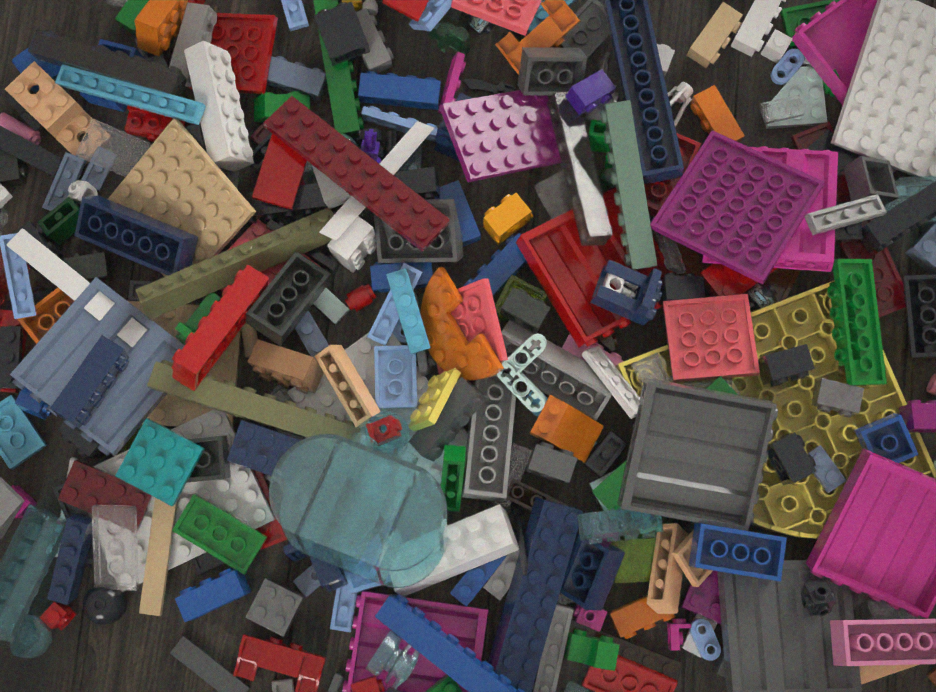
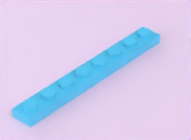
(130, 94)

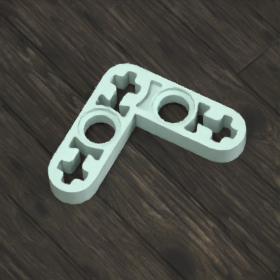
(516, 369)

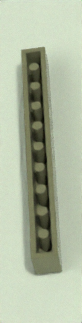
(221, 269)
(250, 406)

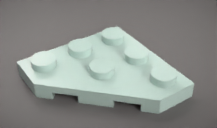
(810, 87)

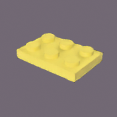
(433, 399)

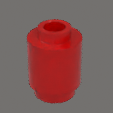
(360, 297)

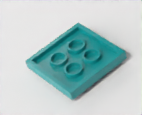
(159, 462)

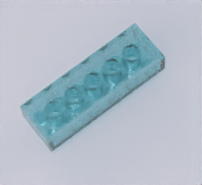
(26, 565)

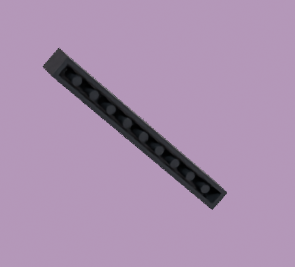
(310, 200)

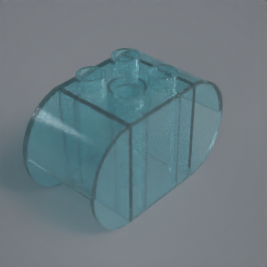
(361, 508)

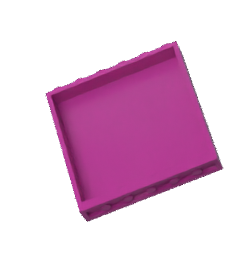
(835, 42)

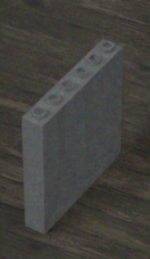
(697, 454)
(775, 641)

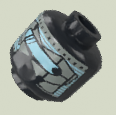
(478, 25)
(761, 296)

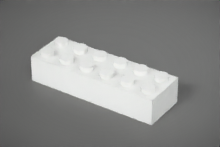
(223, 118)
(470, 545)

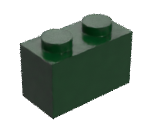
(61, 221)

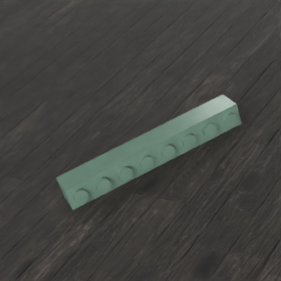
(629, 185)

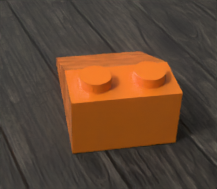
(566, 428)

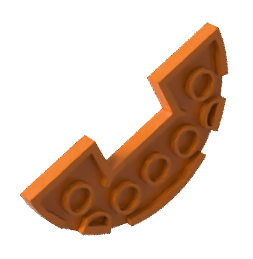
(447, 341)

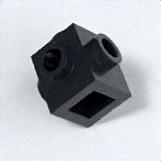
(818, 597)

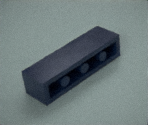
(71, 559)

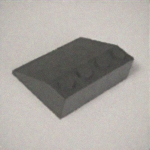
(445, 248)

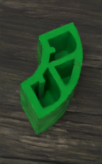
(269, 102)
(591, 650)

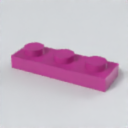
(452, 82)

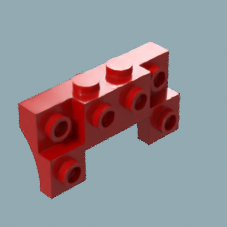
(147, 123)
(281, 658)

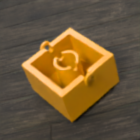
(506, 218)

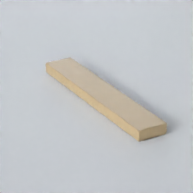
(157, 558)

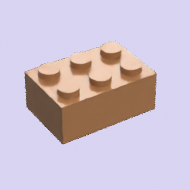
(286, 367)

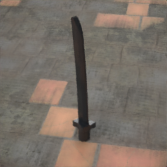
(515, 513)

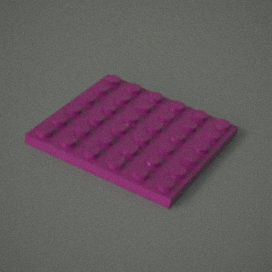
(737, 206)

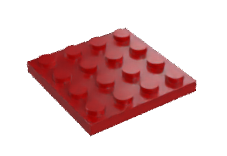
(250, 45)

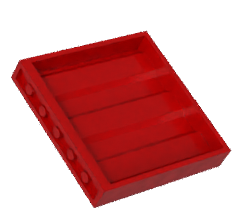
(572, 271)

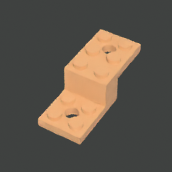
(51, 106)

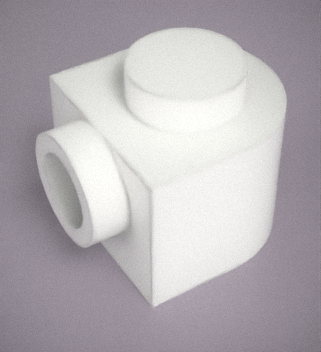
(81, 189)

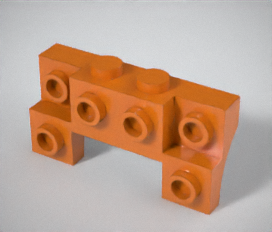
(545, 35)

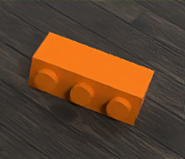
(715, 114)
(635, 616)

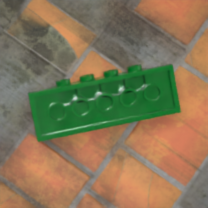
(856, 322)

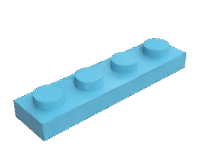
(408, 311)

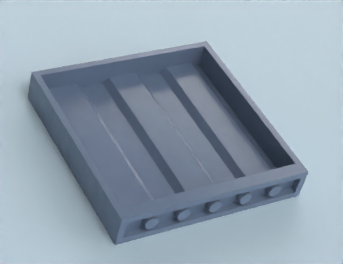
(68, 343)

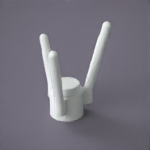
(681, 94)

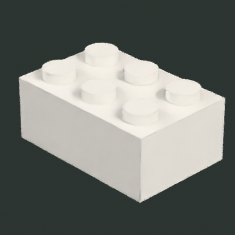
(354, 245)

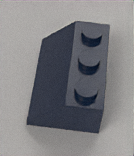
(591, 573)

